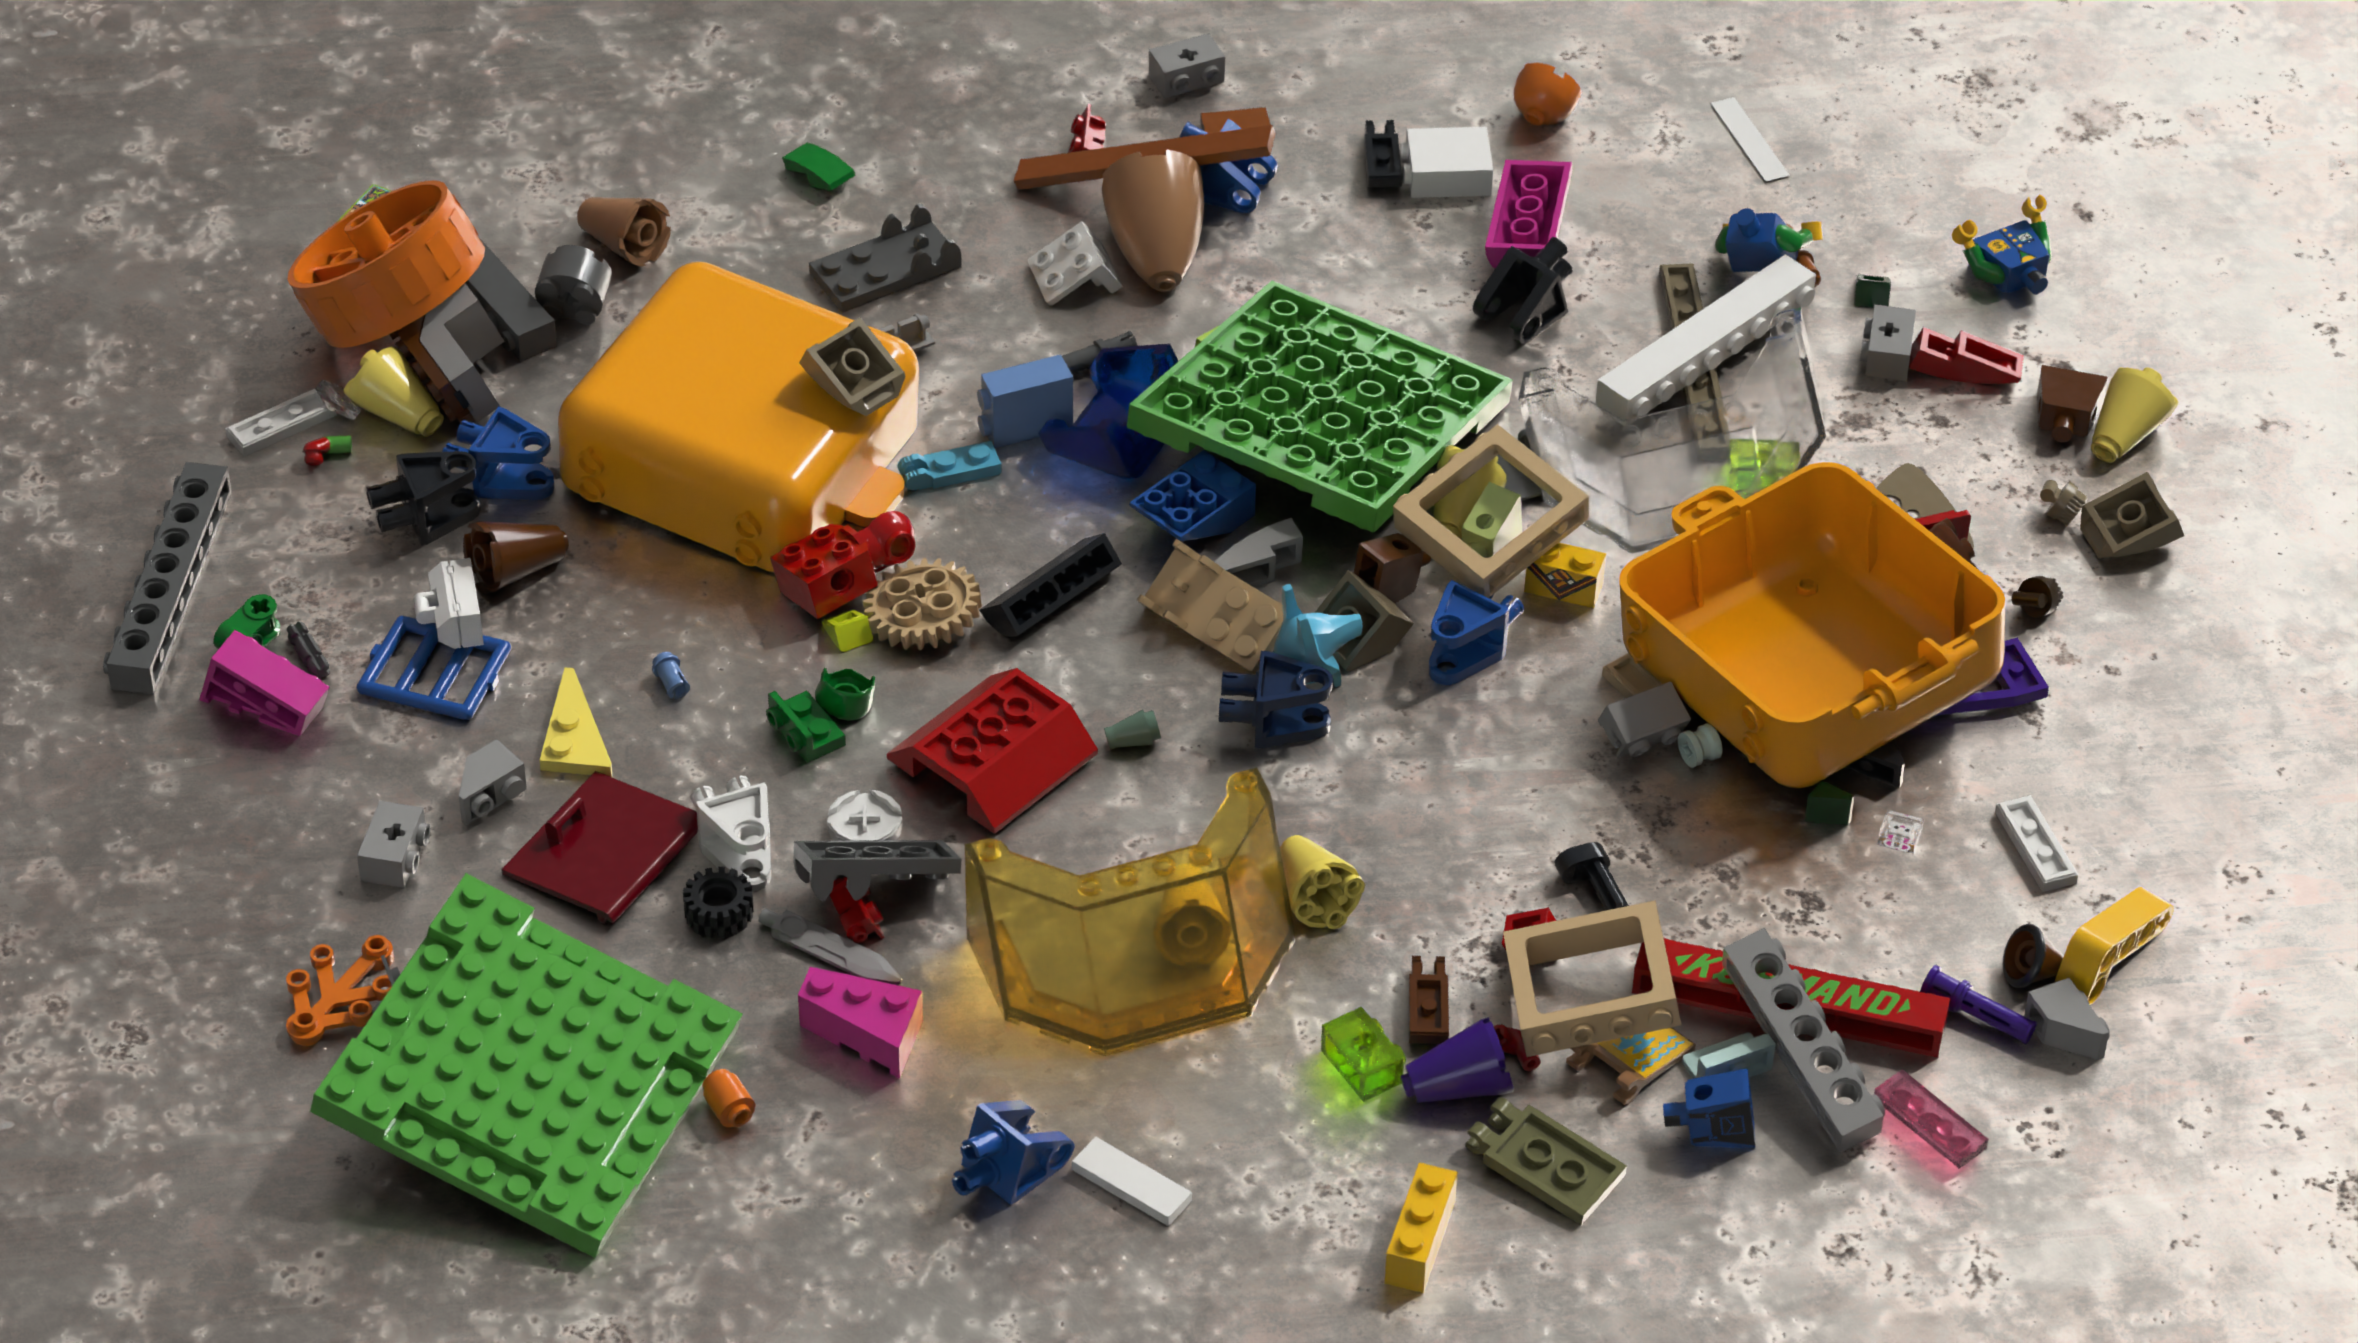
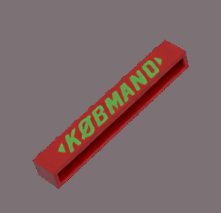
(1851, 1006)

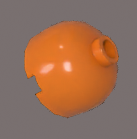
(1545, 95)

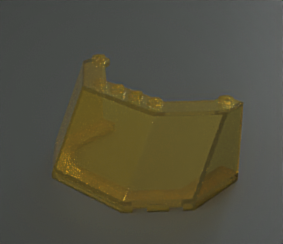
(1139, 943)

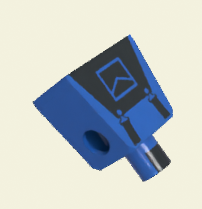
(1716, 1111)

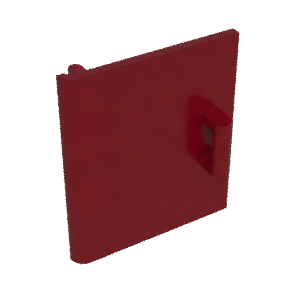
(604, 846)

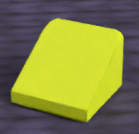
(848, 630)

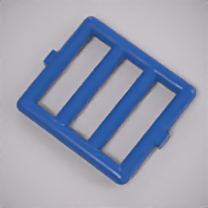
(435, 701)

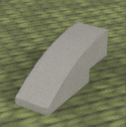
(1263, 552)

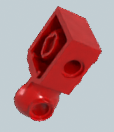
(841, 562)

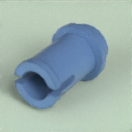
(667, 669)

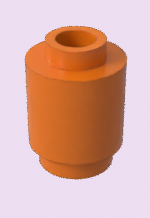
(728, 1098)

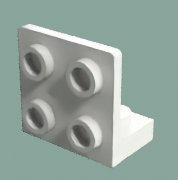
(1072, 262)

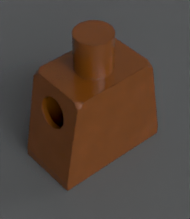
(2068, 401)
(1391, 565)

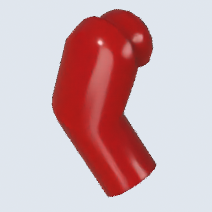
(1513, 1044)

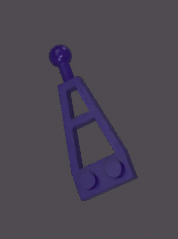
(2019, 681)

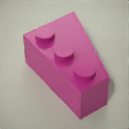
(263, 684)
(862, 1014)

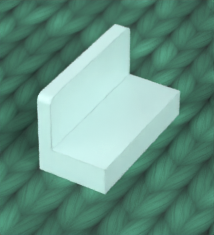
(1731, 1055)

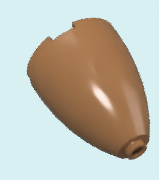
(1156, 214)

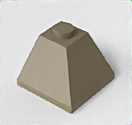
(1382, 621)

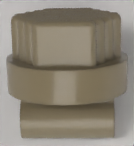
(2064, 502)

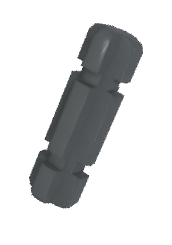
(308, 650)

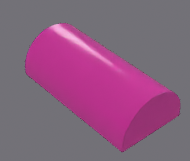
(1527, 207)

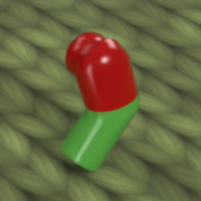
(326, 445)

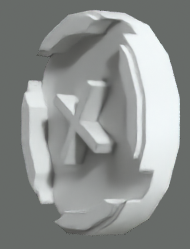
(864, 817)

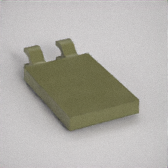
(1546, 1159)

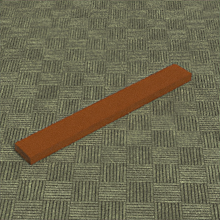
(1092, 163)

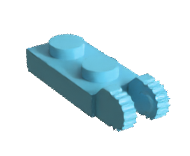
(950, 466)

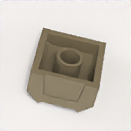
(855, 369)
(2129, 520)

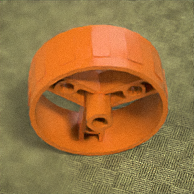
(386, 264)

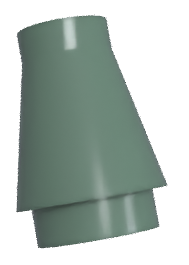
(1134, 731)

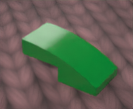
(821, 166)

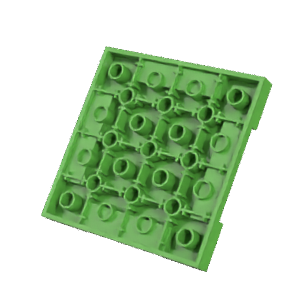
(1320, 402)
(527, 1067)

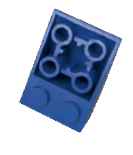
(1199, 499)

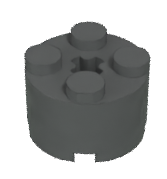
(573, 284)

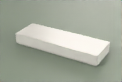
(278, 423)
(2036, 843)
(1132, 1181)

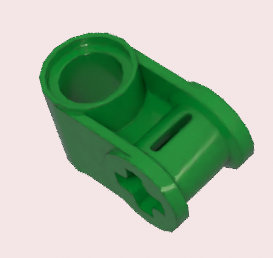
(252, 619)

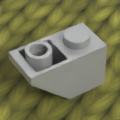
(489, 780)
(2067, 1020)

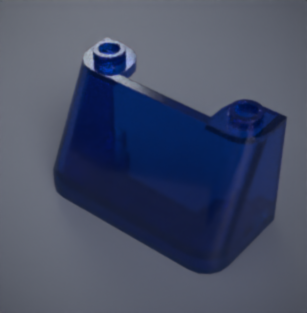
(1101, 432)

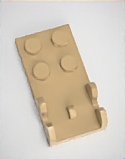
(1214, 607)

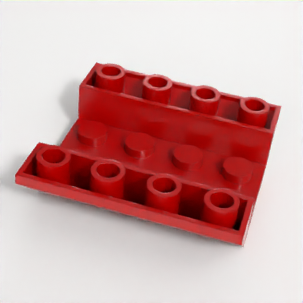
(1000, 746)

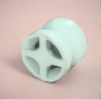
(1700, 745)

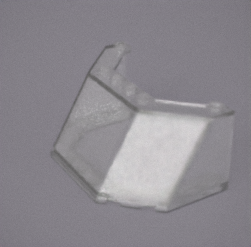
(1657, 460)

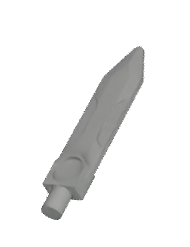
(829, 946)

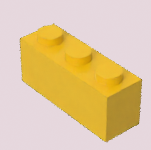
(1420, 1227)

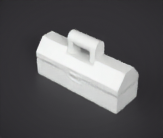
(451, 604)

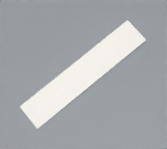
(1750, 139)

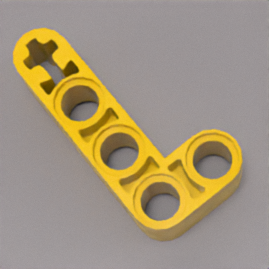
(2111, 939)

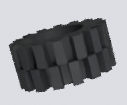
(718, 918)

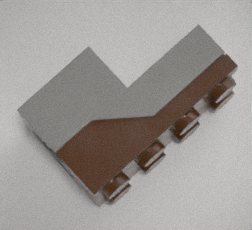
(444, 351)

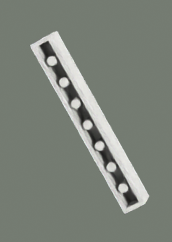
(1705, 339)

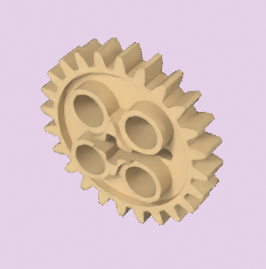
(923, 603)

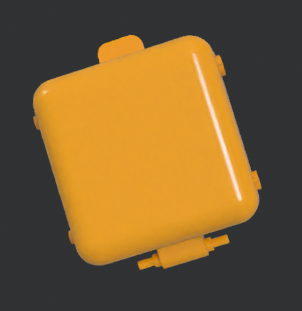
(720, 428)
(1810, 620)

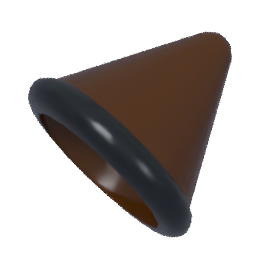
(2029, 957)

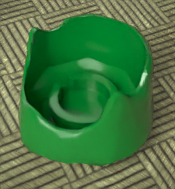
(845, 694)

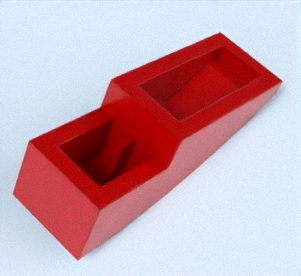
(1964, 358)

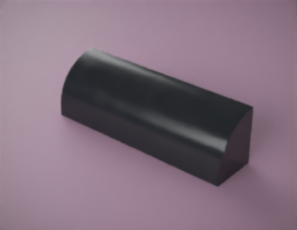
(1051, 586)

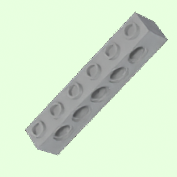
(1844, 1123)

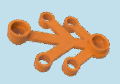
(309, 1023)

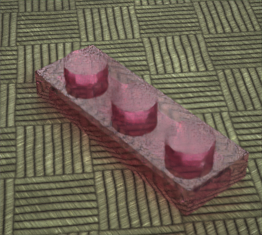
(1931, 1119)

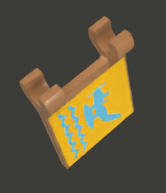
(1636, 1057)

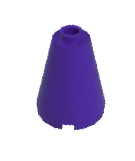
(1460, 1067)

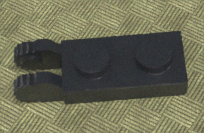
(1382, 156)

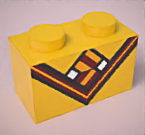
(1567, 575)

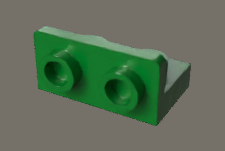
(804, 725)

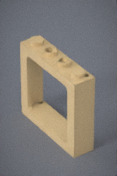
(1458, 558)
(1599, 1020)

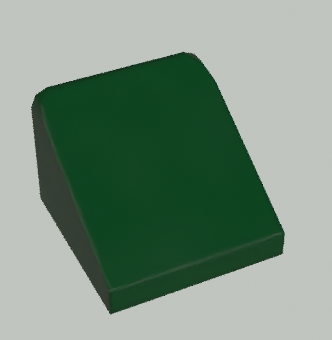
(1872, 290)
(1829, 805)

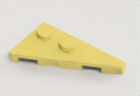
(572, 734)

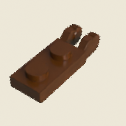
(1428, 1003)

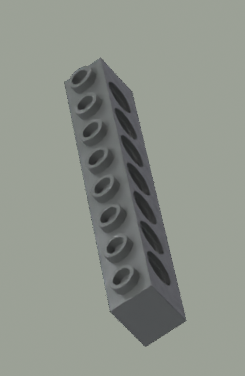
(168, 578)

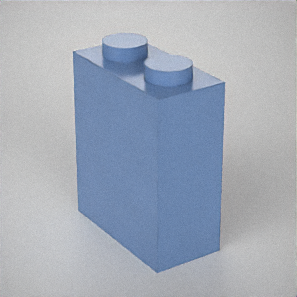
(1023, 399)

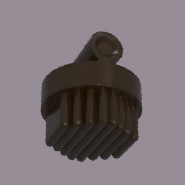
(2038, 596)

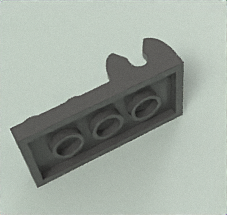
(887, 262)
(857, 859)

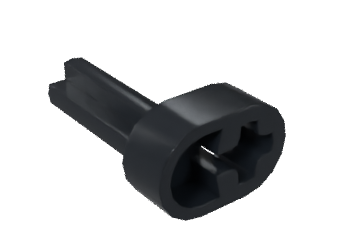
(1591, 863)

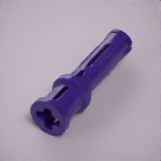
(1966, 999)

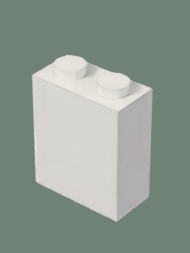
(1447, 162)

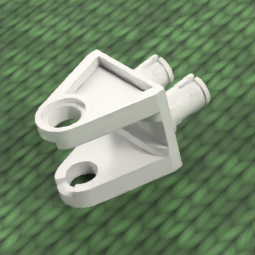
(736, 828)

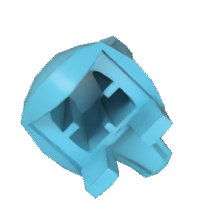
(1314, 635)

